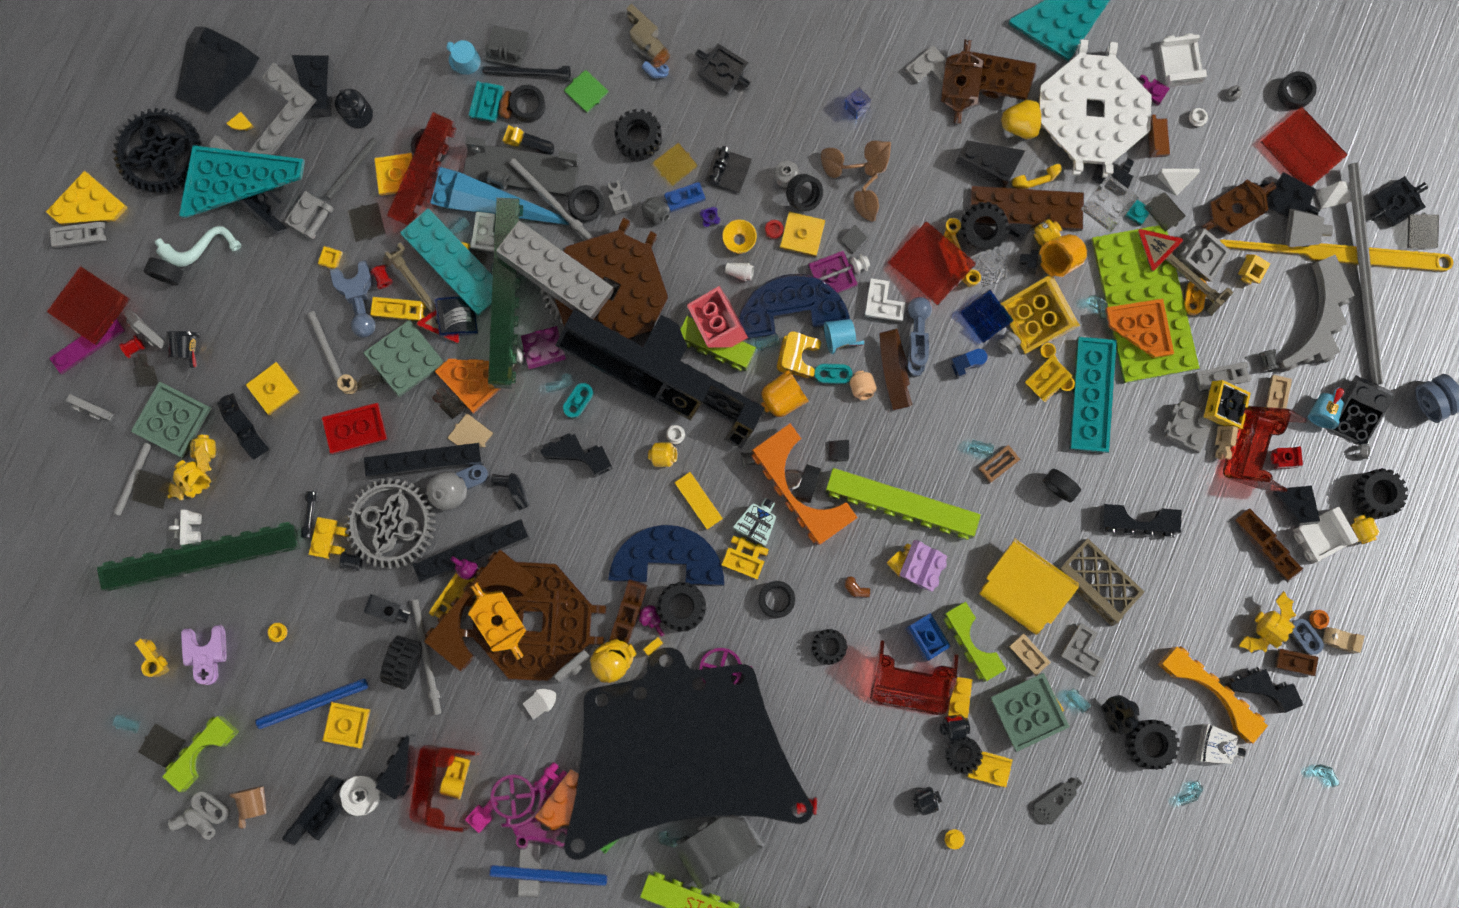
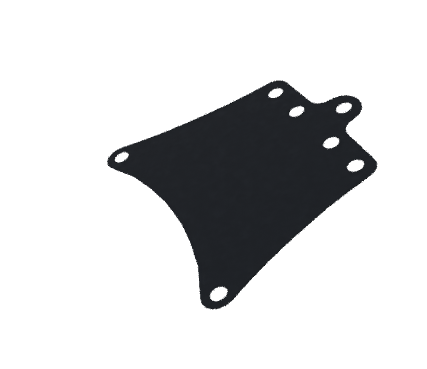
(678, 755)

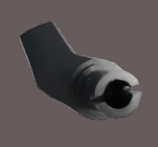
(515, 487)

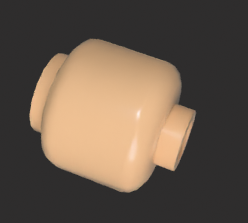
(863, 385)

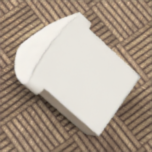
(541, 701)

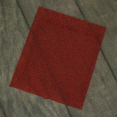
(1304, 147)
(932, 263)
(88, 305)

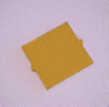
(675, 164)

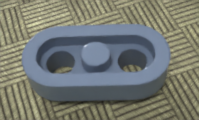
(469, 478)
(1305, 636)

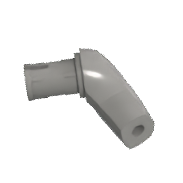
(195, 820)

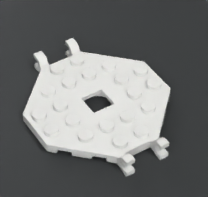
(1090, 137)

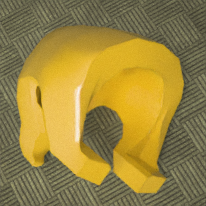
(1023, 119)

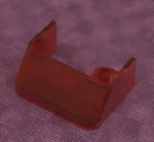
(1253, 444)
(911, 688)
(421, 808)

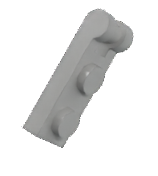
(77, 235)
(1226, 373)

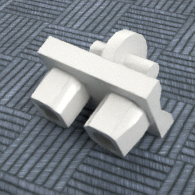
(183, 527)

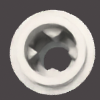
(740, 270)

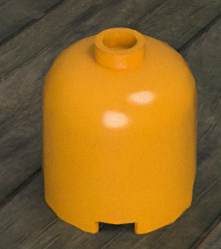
(1063, 255)
(783, 395)

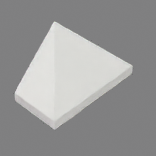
(1177, 179)
(1334, 195)

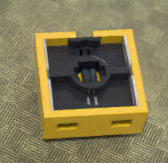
(1226, 404)

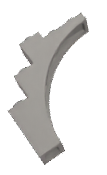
(1333, 292)

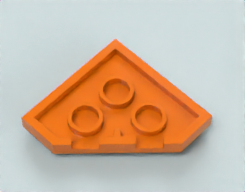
(1143, 325)
(468, 381)
(559, 806)

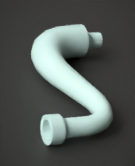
(186, 258)

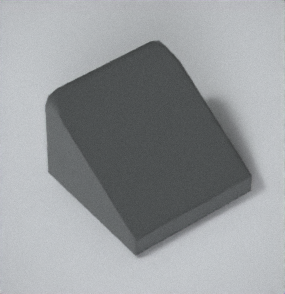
(854, 239)

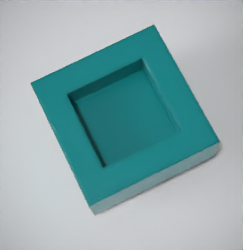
(1137, 213)

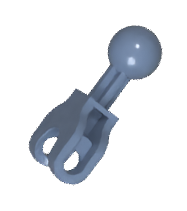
(356, 292)
(918, 348)

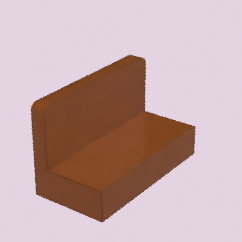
(1158, 138)

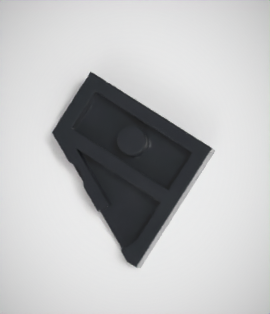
(1301, 504)

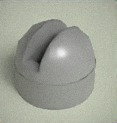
(1235, 97)
(1364, 451)

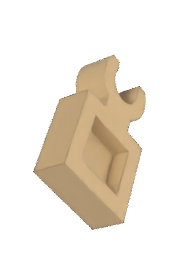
(1225, 439)

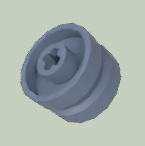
(1438, 398)

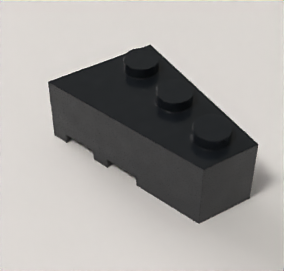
(316, 77)
(990, 161)

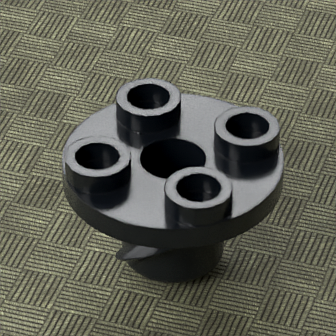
(1120, 714)

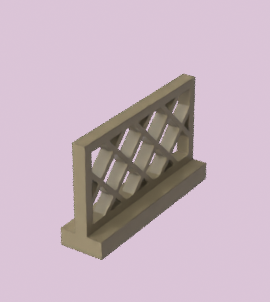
(1092, 596)

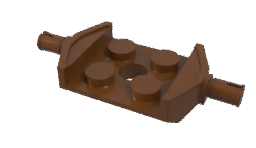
(966, 96)
(1247, 195)

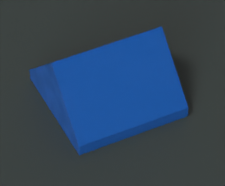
(928, 637)

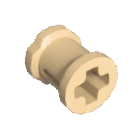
(347, 378)

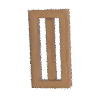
(986, 473)

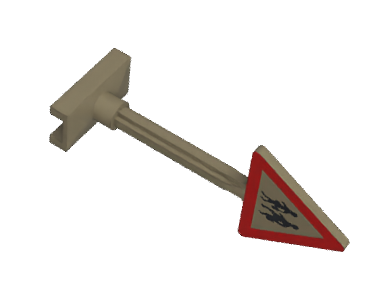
(1159, 248)
(430, 321)

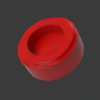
(774, 229)

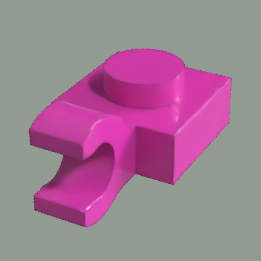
(480, 816)

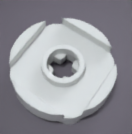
(349, 796)

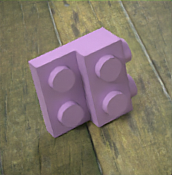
(923, 566)

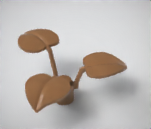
(877, 155)

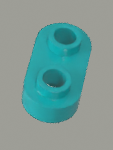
(833, 372)
(577, 400)

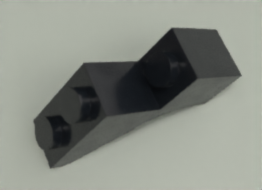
(242, 426)
(570, 449)
(1259, 682)

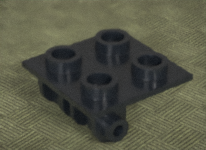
(728, 169)

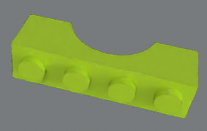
(738, 355)
(986, 664)
(183, 771)

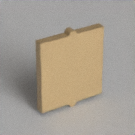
(469, 432)

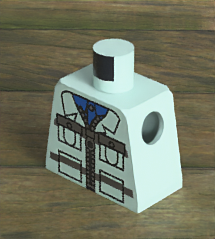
(757, 522)

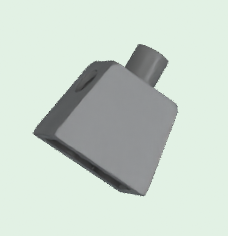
(1305, 229)

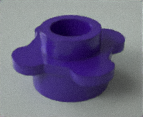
(708, 221)

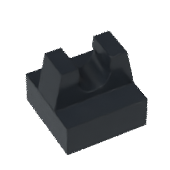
(1030, 260)

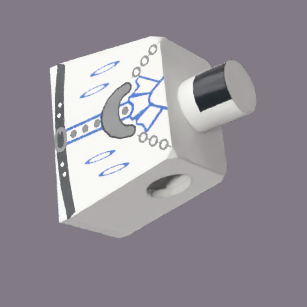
(1218, 746)

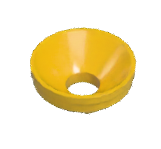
(739, 227)

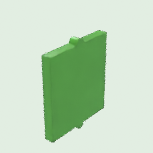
(586, 91)

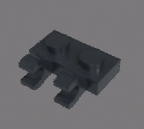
(1120, 175)

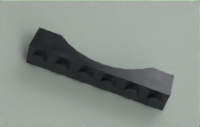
(435, 458)
(484, 545)

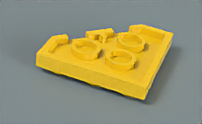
(86, 203)

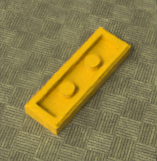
(698, 500)

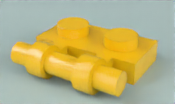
(744, 563)

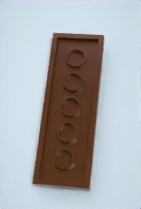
(1032, 206)

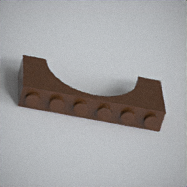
(447, 636)

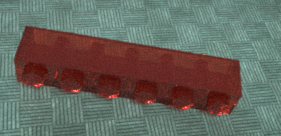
(421, 169)

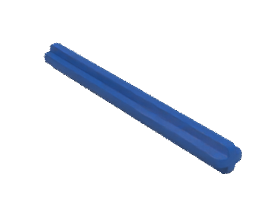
(311, 704)
(548, 875)

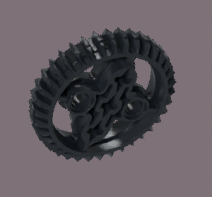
(155, 150)

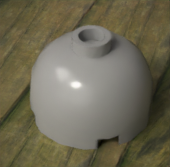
(446, 490)

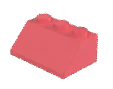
(717, 319)

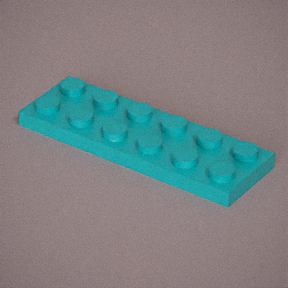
(450, 260)
(1093, 395)

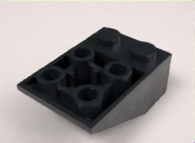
(1362, 410)
(400, 769)

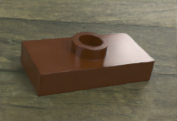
(1296, 662)

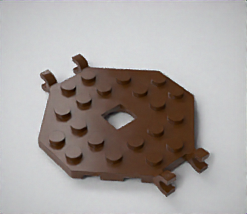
(631, 266)
(564, 625)

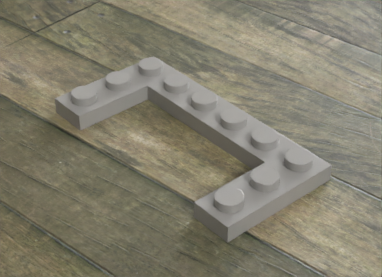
(299, 104)

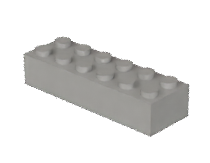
(554, 271)

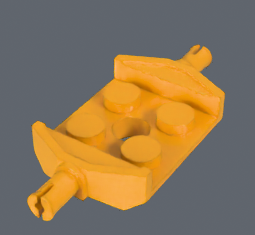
(497, 636)

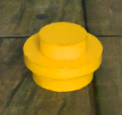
(277, 632)
(954, 839)

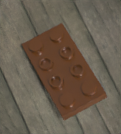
(1004, 77)

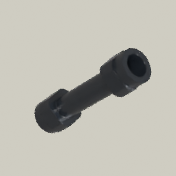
(311, 498)

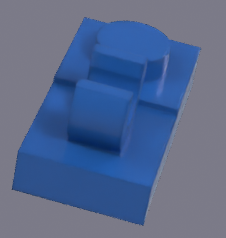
(685, 197)

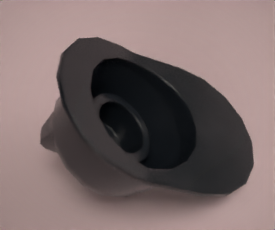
(353, 108)

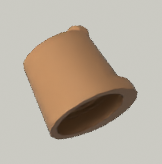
(249, 803)

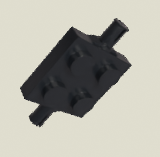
(723, 68)
(1290, 194)
(1398, 201)

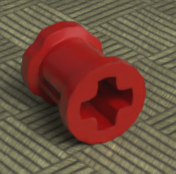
(381, 276)
(132, 346)
(800, 808)

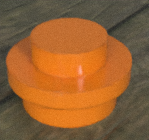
(1319, 619)

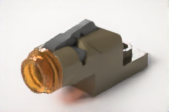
(645, 38)

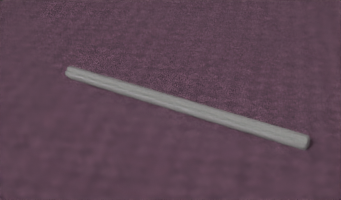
(1365, 273)

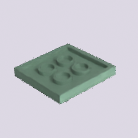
(403, 358)
(171, 419)
(1029, 712)

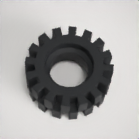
(829, 658)
(972, 763)

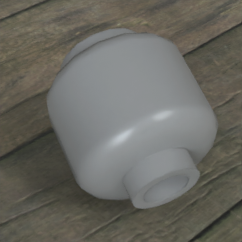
(785, 172)

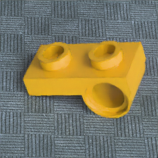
(148, 649)
(455, 778)

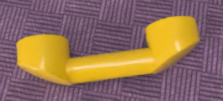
(1021, 182)
(1047, 351)

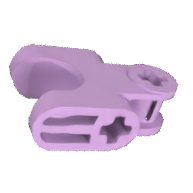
(204, 658)

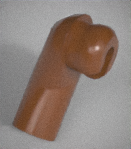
(504, 102)
(854, 589)

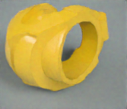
(610, 665)

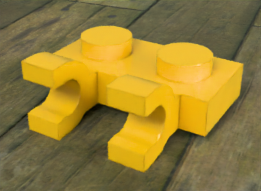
(324, 536)

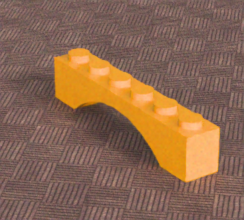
(1243, 720)

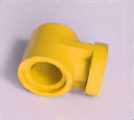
(897, 561)

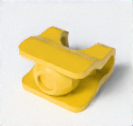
(791, 354)

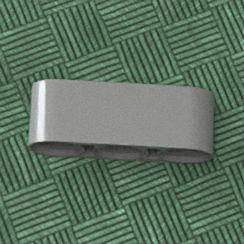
(530, 859)

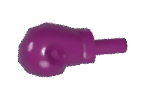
(465, 568)
(650, 618)

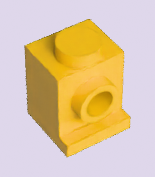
(1253, 269)

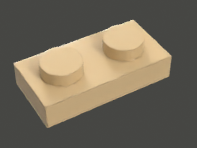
(1278, 392)
(1029, 654)

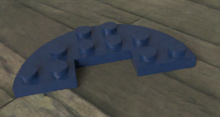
(789, 295)
(667, 546)

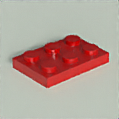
(354, 428)

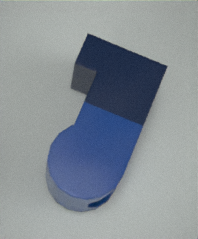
(967, 361)

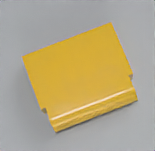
(1028, 587)

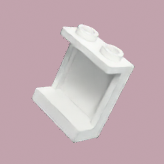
(1181, 60)
(1325, 537)

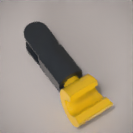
(514, 136)

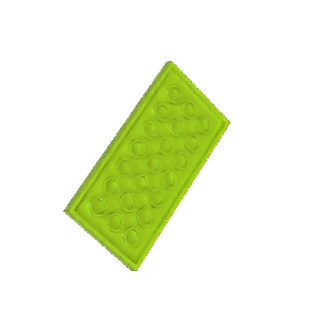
(1129, 280)

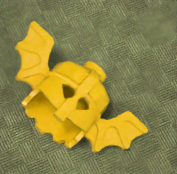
(191, 476)
(1272, 626)

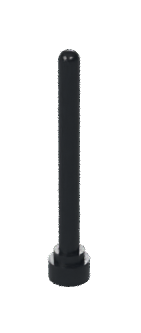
(562, 73)

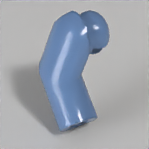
(659, 72)

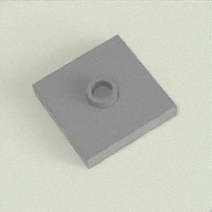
(573, 666)

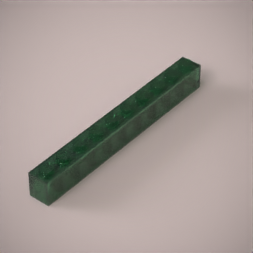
(504, 301)
(198, 557)

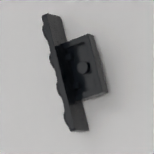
(264, 208)
(318, 814)

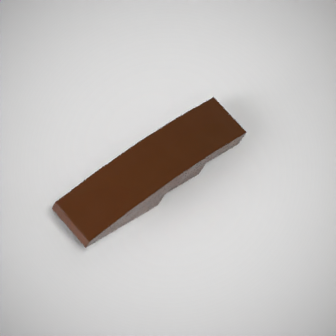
(894, 369)
(1268, 545)
(628, 613)

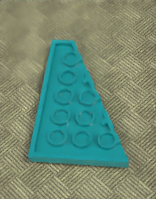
(1059, 23)
(227, 176)

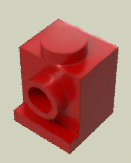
(1294, 458)

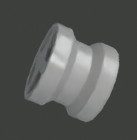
(1009, 342)

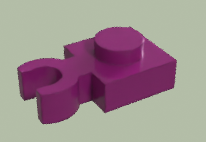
(1155, 88)

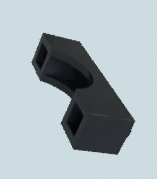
(1116, 518)

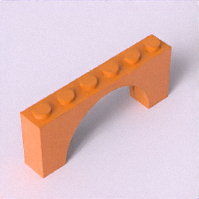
(818, 522)

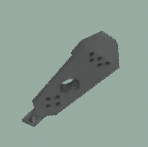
(1052, 808)

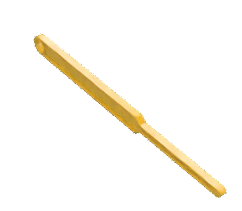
(1348, 254)

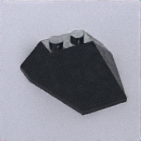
(212, 68)

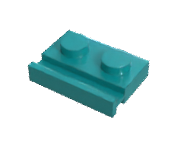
(486, 102)

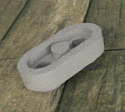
(210, 808)

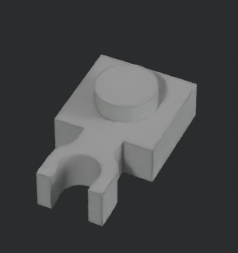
(619, 199)

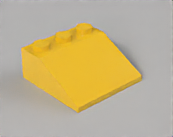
(1040, 314)

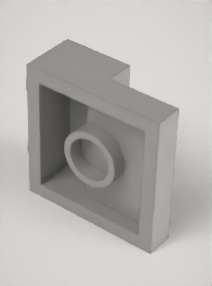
(1203, 254)
(1187, 427)

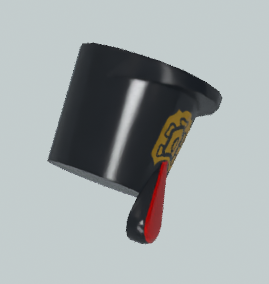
(182, 346)

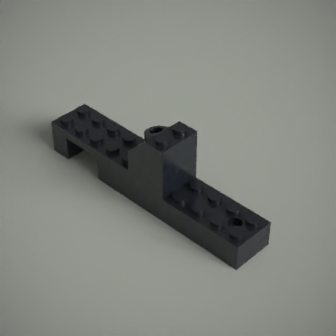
(658, 372)

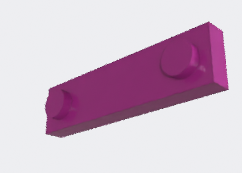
(83, 348)

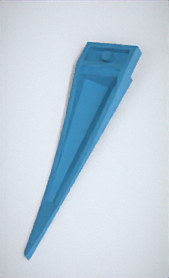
(465, 193)

